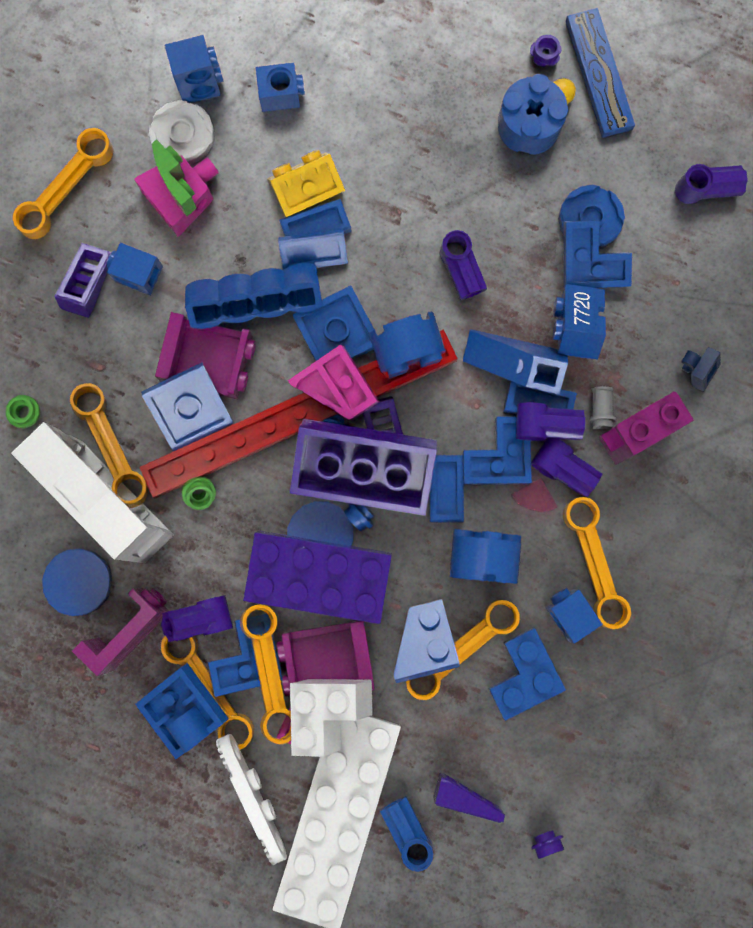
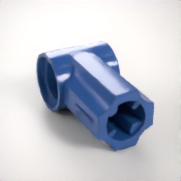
(407, 831)

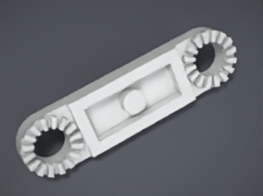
(247, 787)

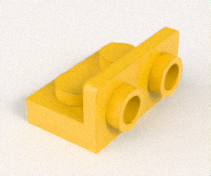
(306, 182)

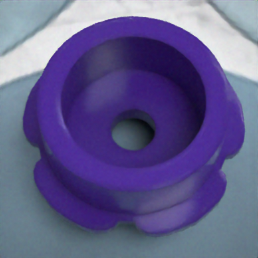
(548, 43)
(547, 844)

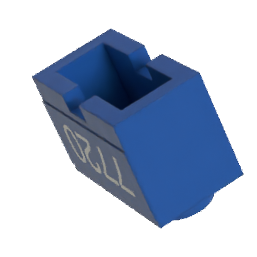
(579, 326)

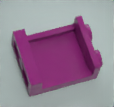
(219, 348)
(646, 428)
(326, 653)
(106, 658)

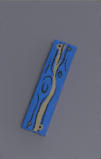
(600, 72)

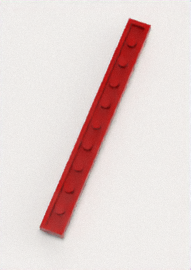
(266, 429)

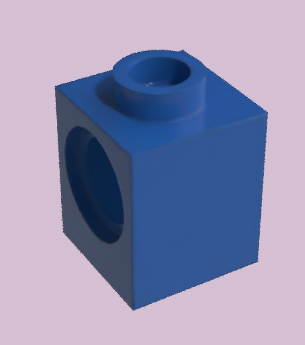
(272, 75)
(134, 268)
(573, 614)

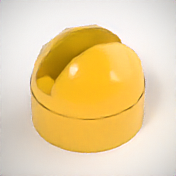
(567, 88)

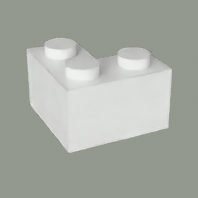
(320, 707)

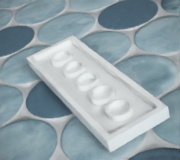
(336, 823)

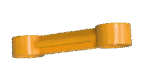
(63, 183)
(108, 443)
(596, 562)
(471, 642)
(267, 671)
(204, 676)

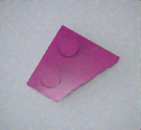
(337, 384)

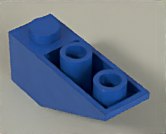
(517, 360)

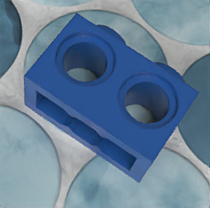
(194, 69)

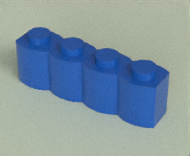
(244, 297)

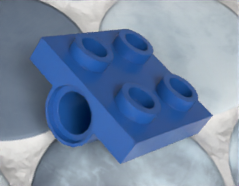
(181, 711)

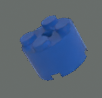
(532, 115)
(407, 343)
(485, 556)

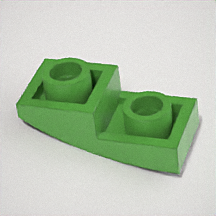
(169, 166)

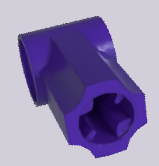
(712, 183)
(463, 267)
(539, 422)
(558, 462)
(203, 618)

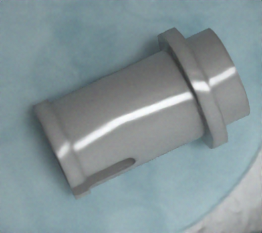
(602, 408)

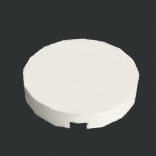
(184, 128)

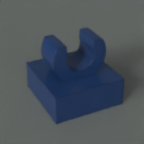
(702, 368)

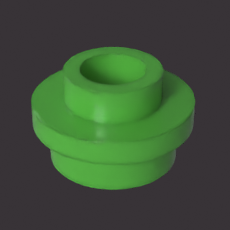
(13, 409)
(202, 500)

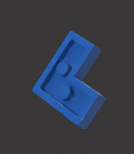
(586, 265)
(502, 466)
(240, 671)
(535, 679)

